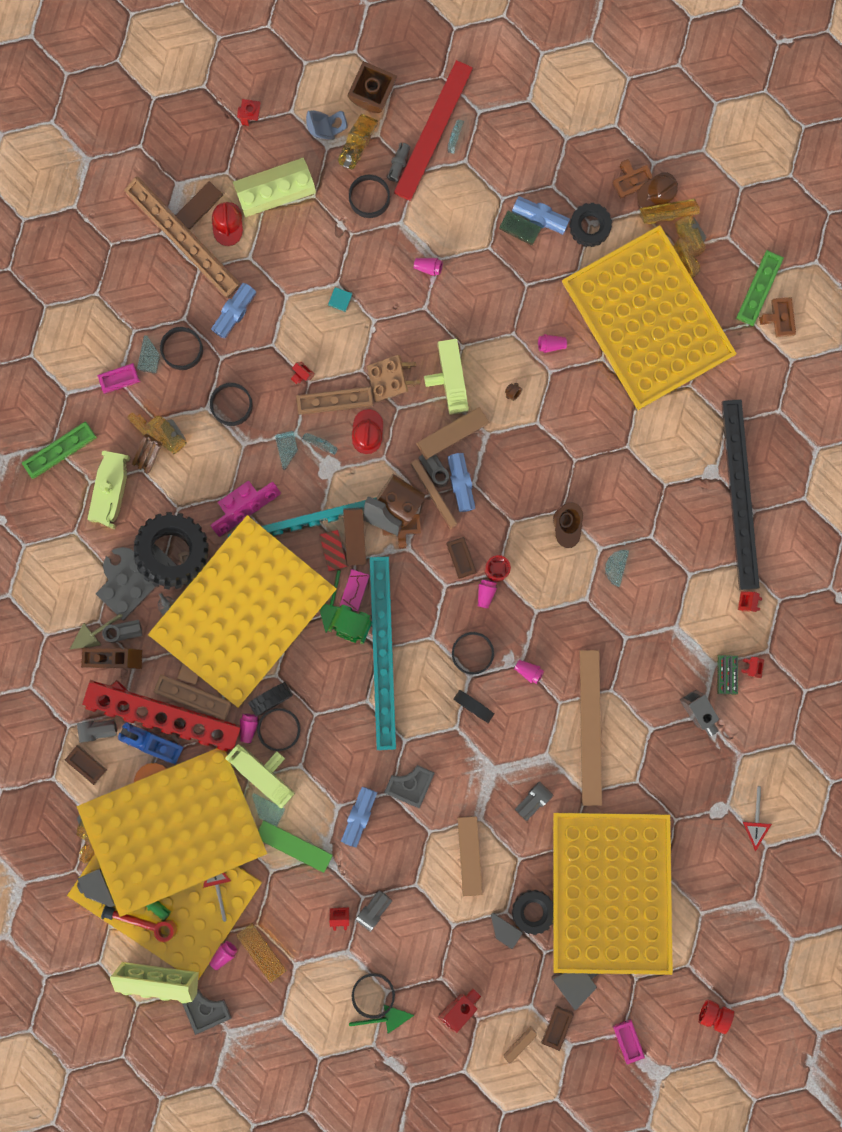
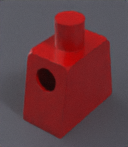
(452, 1014)

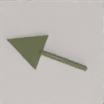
(86, 638)

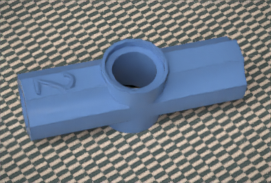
(540, 215)
(233, 310)
(461, 482)
(359, 817)

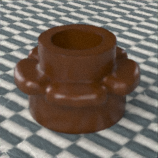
(513, 391)

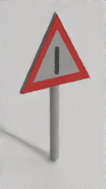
(756, 830)
(219, 879)

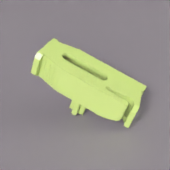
(451, 377)
(108, 489)
(262, 775)

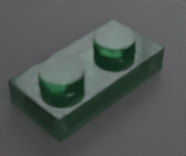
(520, 228)

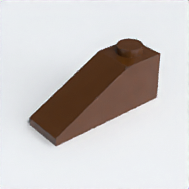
(111, 658)

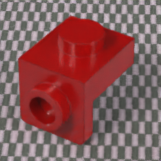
(248, 111)

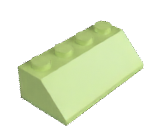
(274, 187)
(155, 982)

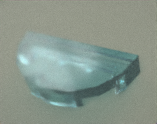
(615, 566)

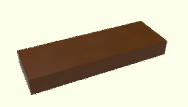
(199, 205)
(354, 536)

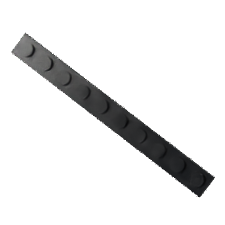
(740, 495)

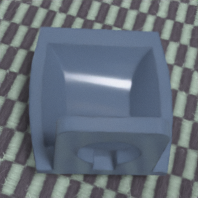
(321, 124)

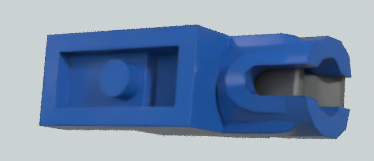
(150, 743)

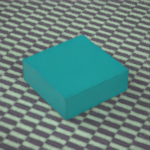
(340, 299)

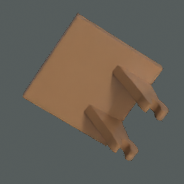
(388, 378)

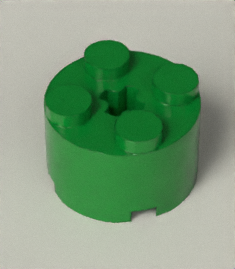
(350, 624)

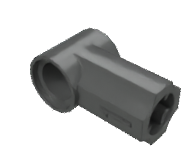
(433, 467)
(124, 631)
(93, 730)
(536, 798)
(371, 913)

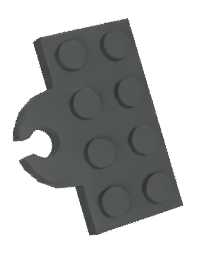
(125, 584)

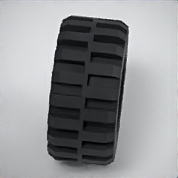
(177, 526)

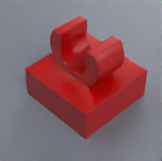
(302, 372)
(749, 601)
(756, 667)
(339, 917)

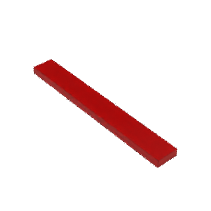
(433, 130)

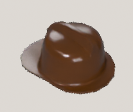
(658, 190)
(568, 524)

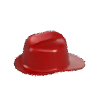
(227, 223)
(367, 431)

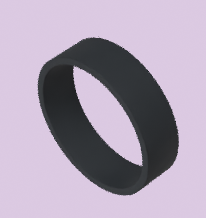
(374, 178)
(167, 335)
(226, 385)
(492, 650)
(473, 706)
(259, 726)
(367, 1015)

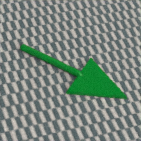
(327, 611)
(393, 1019)

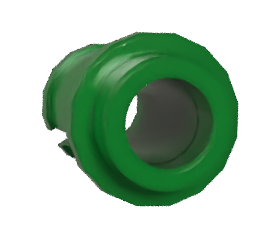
(159, 910)

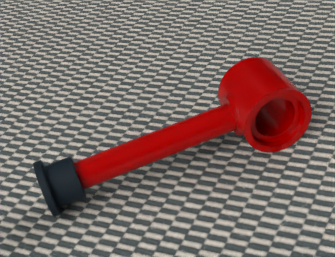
(110, 913)

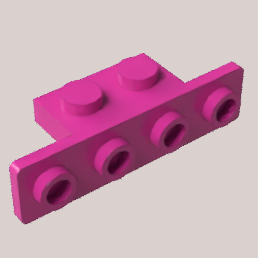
(242, 502)

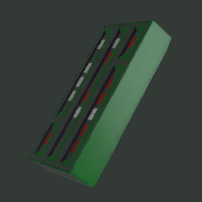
(727, 674)

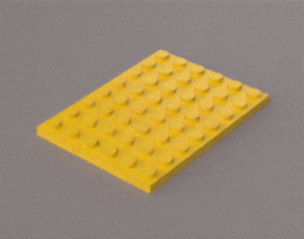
(649, 317)
(242, 611)
(171, 831)
(612, 894)
(194, 913)

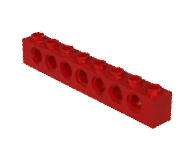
(173, 712)

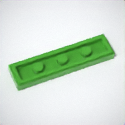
(759, 288)
(59, 450)
(294, 846)

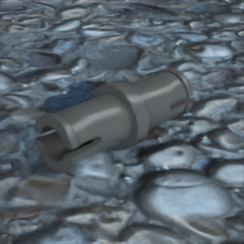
(398, 162)

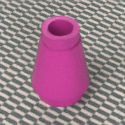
(431, 266)
(551, 343)
(486, 593)
(529, 671)
(248, 726)
(223, 955)

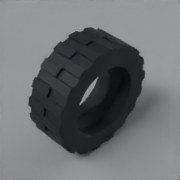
(596, 211)
(270, 699)
(520, 919)

